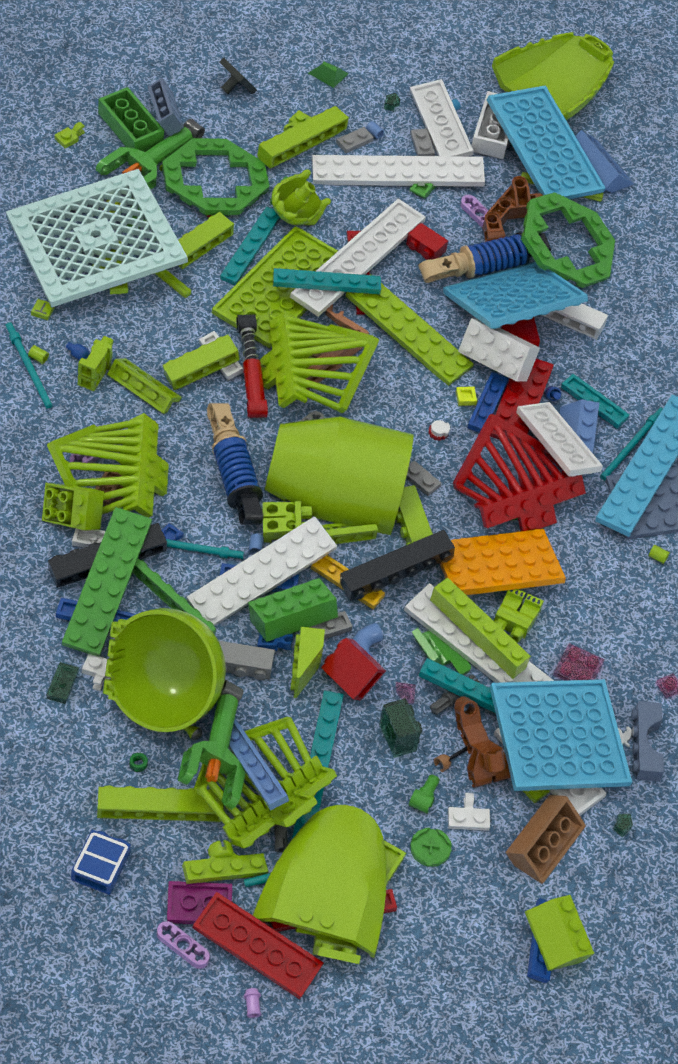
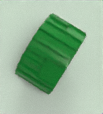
(138, 756)

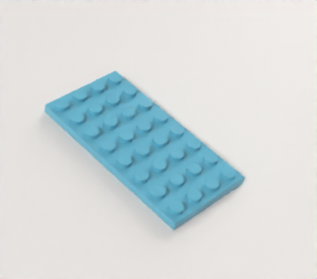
(545, 143)

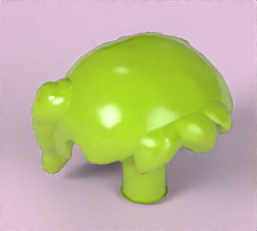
(296, 200)

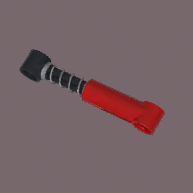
(252, 370)

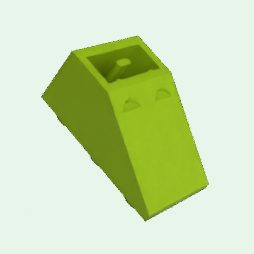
(73, 506)
(307, 657)

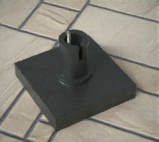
(236, 77)

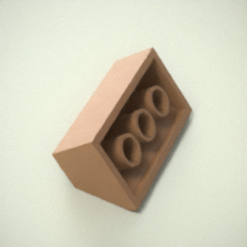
(546, 838)

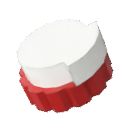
(439, 430)

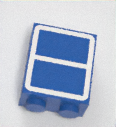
(101, 861)

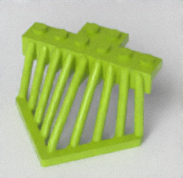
(288, 360)
(140, 465)
(299, 786)

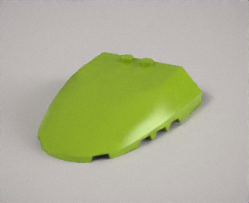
(567, 65)
(331, 879)

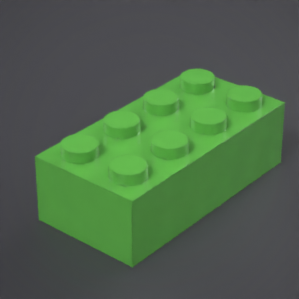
(130, 120)
(292, 609)

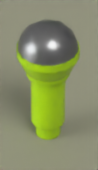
(194, 732)

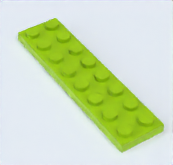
(413, 334)

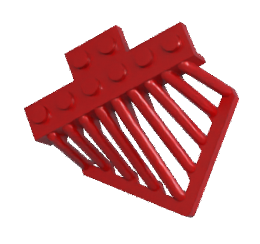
(534, 497)

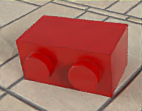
(426, 242)

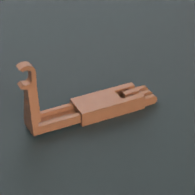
(344, 322)

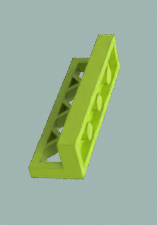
(143, 384)
(350, 533)

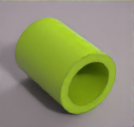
(38, 354)
(659, 554)

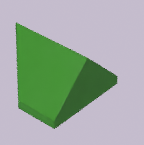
(328, 74)

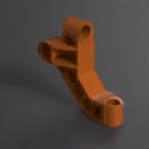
(508, 206)
(486, 758)

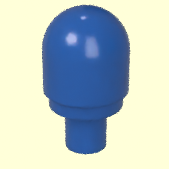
(78, 351)
(553, 392)

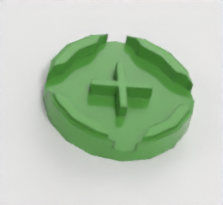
(430, 847)

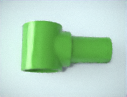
(424, 797)

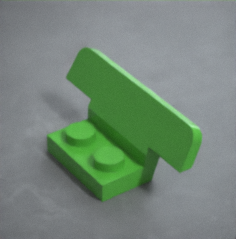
(440, 652)

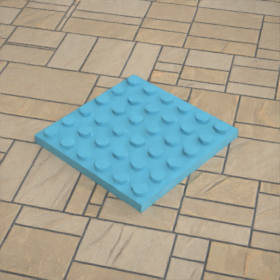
(515, 295)
(560, 735)

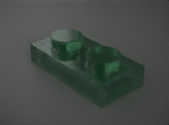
(62, 683)

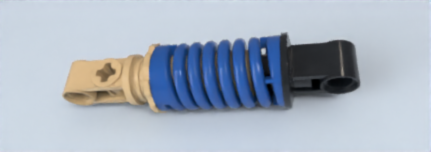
(480, 258)
(235, 465)

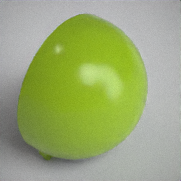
(164, 669)

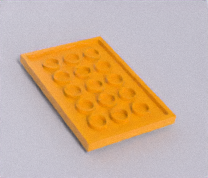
(503, 562)

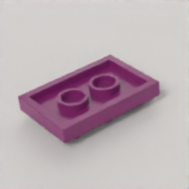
(189, 900)

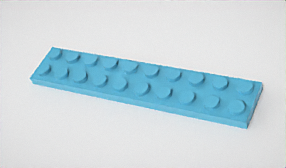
(643, 474)

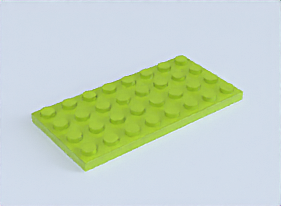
(256, 292)

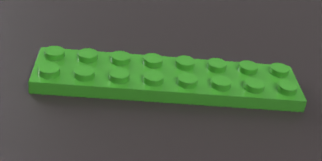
(107, 582)

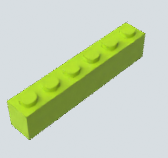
(302, 137)
(480, 628)
(154, 804)

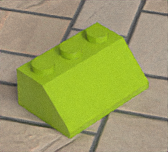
(559, 933)

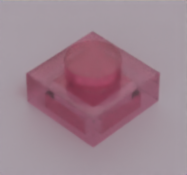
(668, 685)

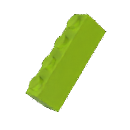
(206, 237)
(201, 362)
(412, 516)

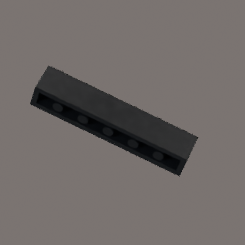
(78, 562)
(397, 565)

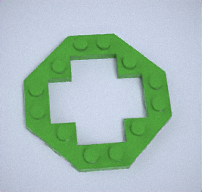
(237, 157)
(563, 266)

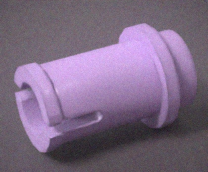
(252, 1000)

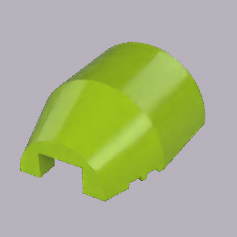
(342, 469)

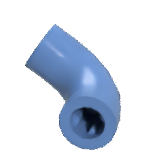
(368, 636)

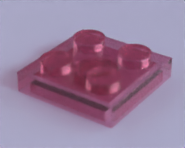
(578, 665)

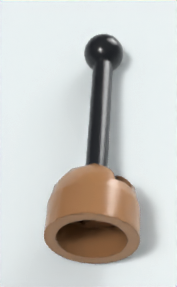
(446, 760)

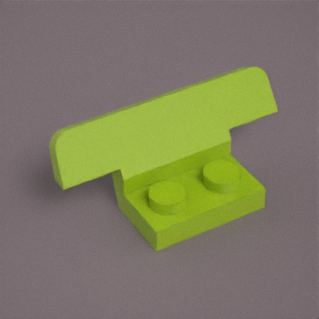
(333, 947)

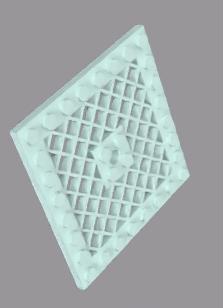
(131, 184)

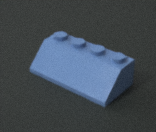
(606, 167)
(582, 419)

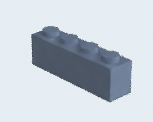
(165, 107)

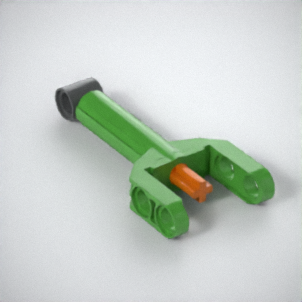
(148, 160)
(216, 752)

